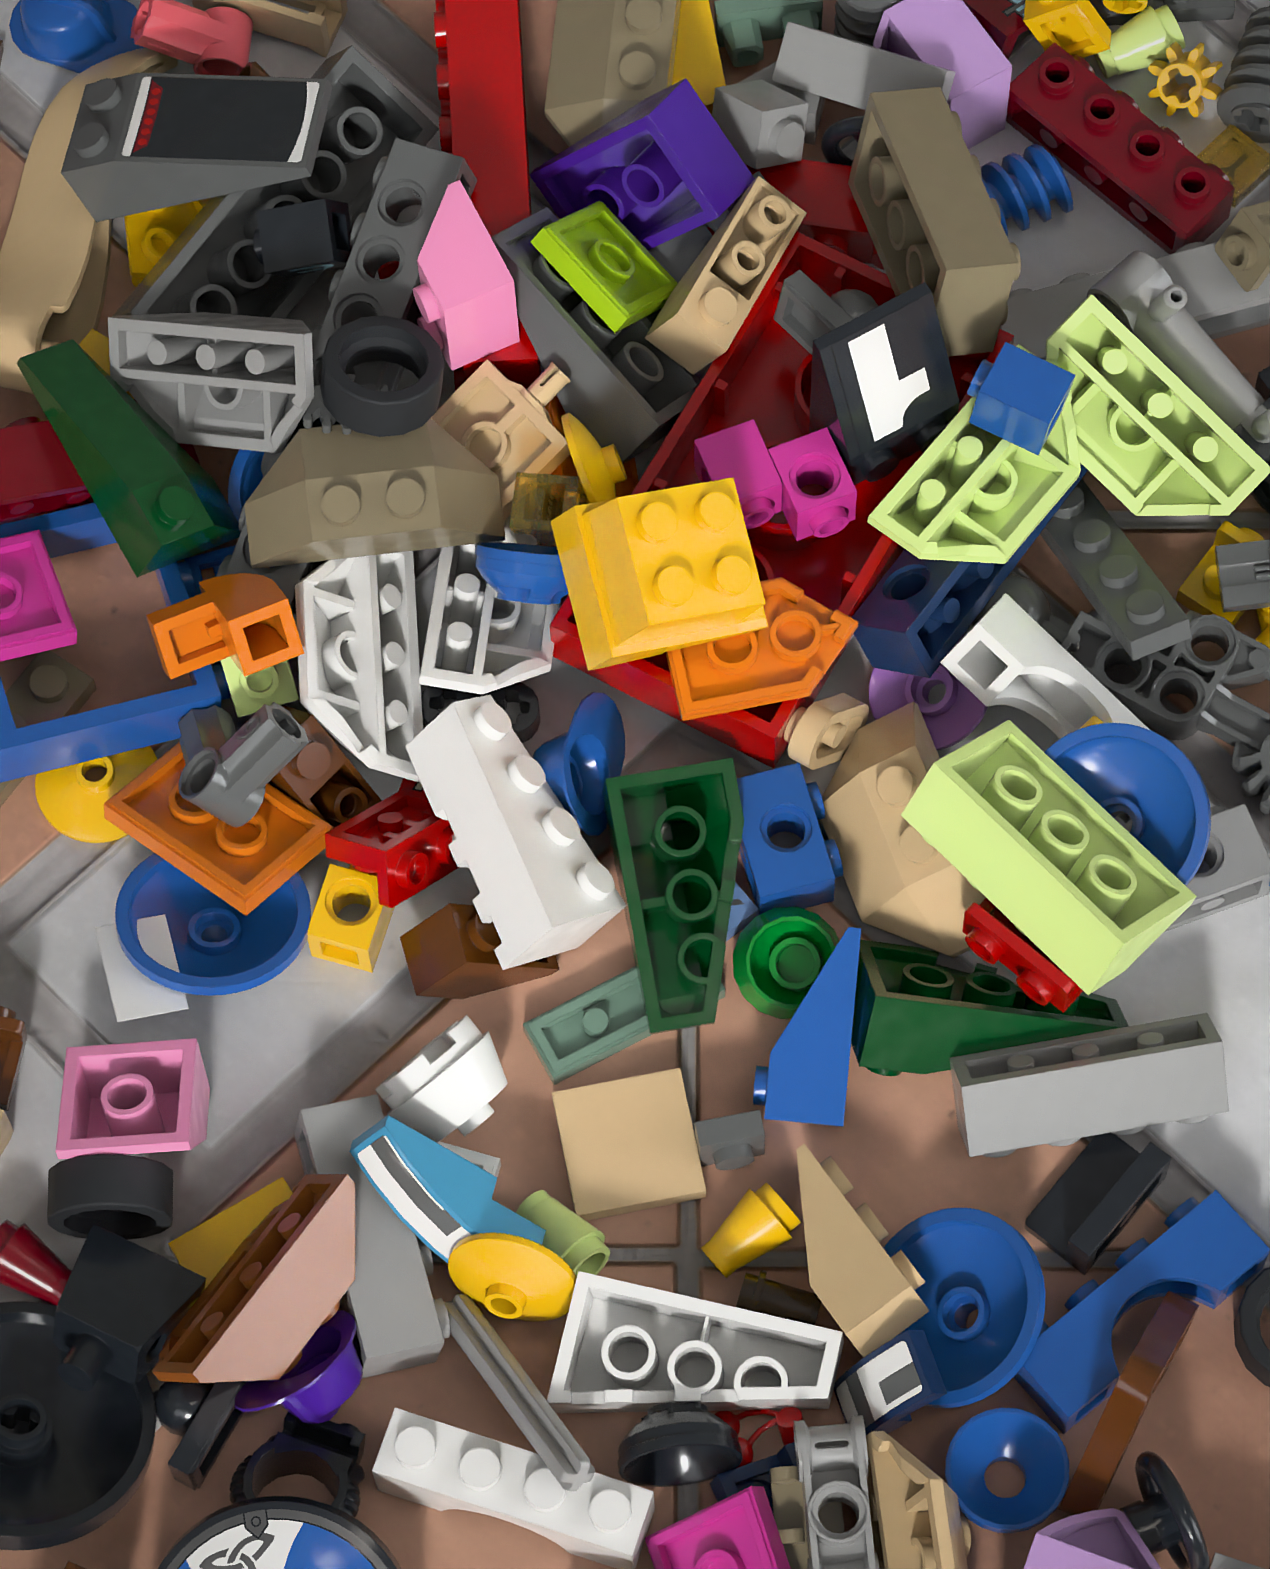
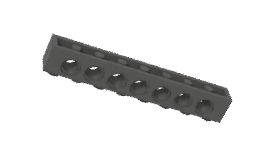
(402, 179)

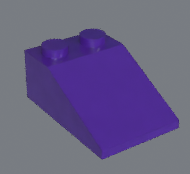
(653, 167)

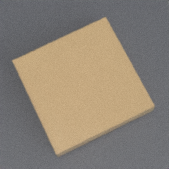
(629, 1144)

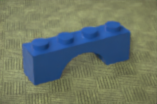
(1199, 1257)

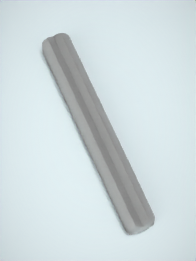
(518, 1394)

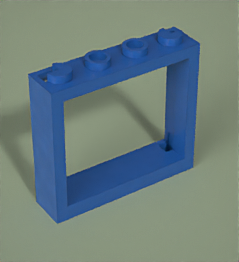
(116, 726)

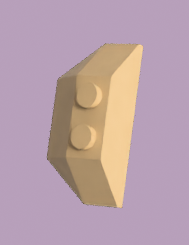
(886, 863)
(912, 1511)

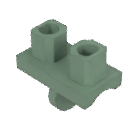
(746, 23)

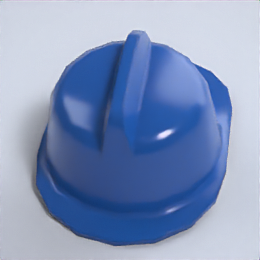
(73, 31)
(584, 758)

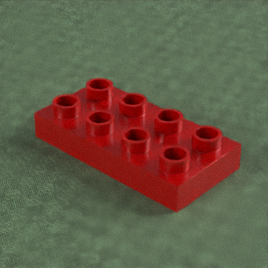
(769, 380)

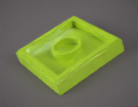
(605, 265)

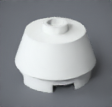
(447, 1083)

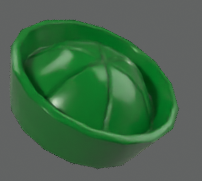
(781, 958)

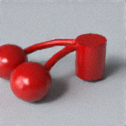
(783, 1419)

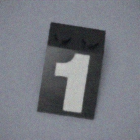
(883, 384)

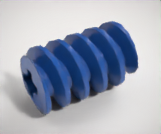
(1027, 185)

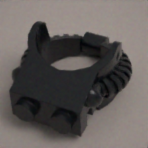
(319, 1450)

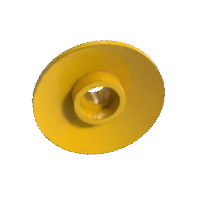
(596, 466)
(76, 804)
(512, 1276)

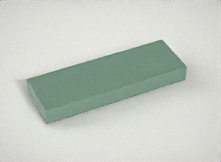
(590, 1026)

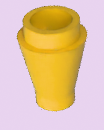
(751, 1230)

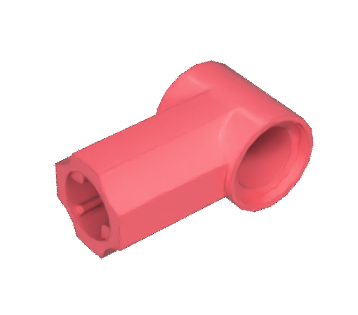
(211, 39)

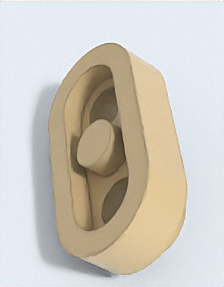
(824, 730)

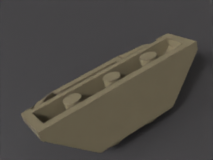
(607, 60)
(371, 497)

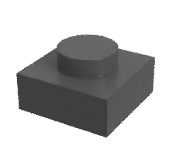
(730, 1140)

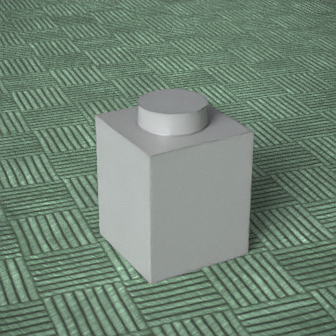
(761, 122)

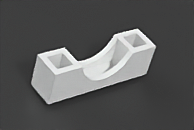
(1022, 666)
(478, 1474)

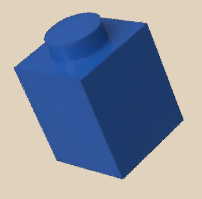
(1019, 397)

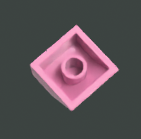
(464, 284)
(133, 1099)

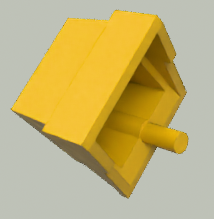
(659, 571)

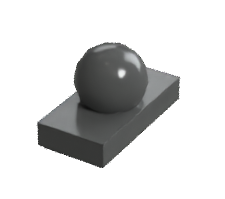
(810, 313)

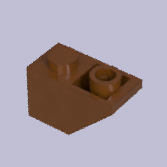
(324, 777)
(456, 957)

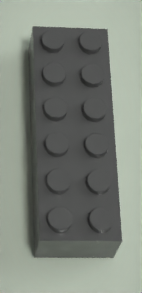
(215, 259)

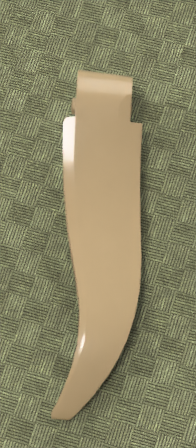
(53, 248)

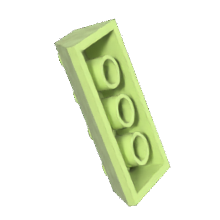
(1046, 855)

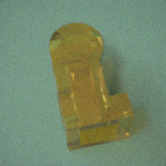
(542, 499)

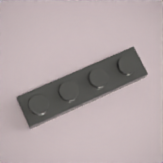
(1114, 576)

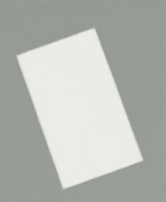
(130, 990)

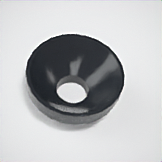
(678, 1447)

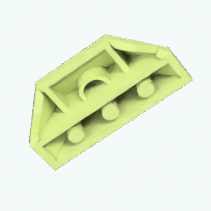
(1144, 426)
(977, 492)

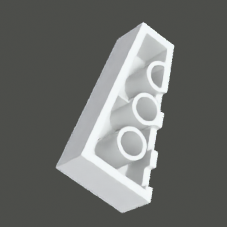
(512, 834)
(652, 1347)

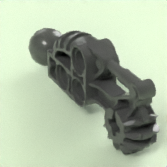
(1172, 672)

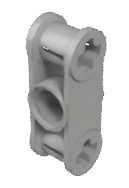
(831, 1469)

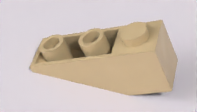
(726, 278)
(847, 1266)

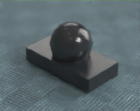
(205, 1420)

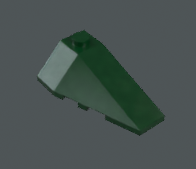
(136, 473)
(676, 870)
(923, 1013)

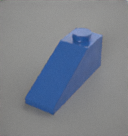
(813, 1053)

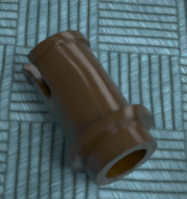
(778, 1299)

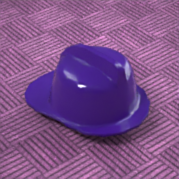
(319, 1381)

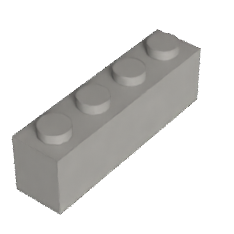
(1089, 1085)
(391, 1291)

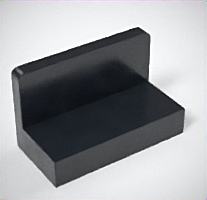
(1097, 1198)

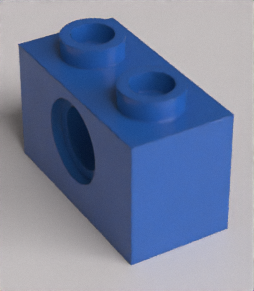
(786, 876)

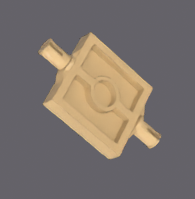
(506, 424)

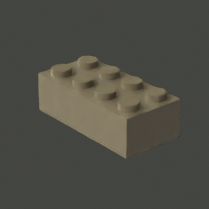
(934, 215)

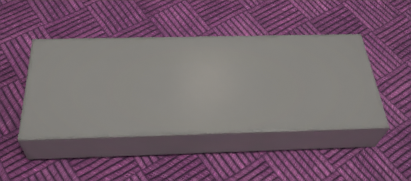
(849, 69)

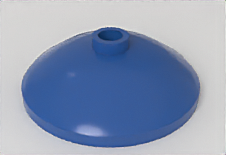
(1150, 781)
(212, 941)
(971, 1265)

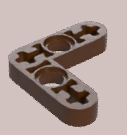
(1128, 1403)

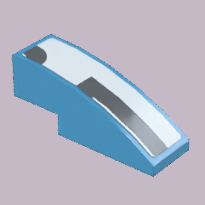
(434, 1188)

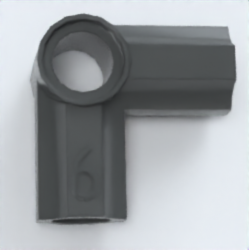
(230, 768)

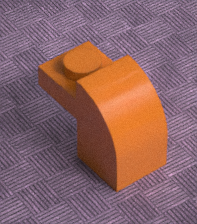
(233, 618)

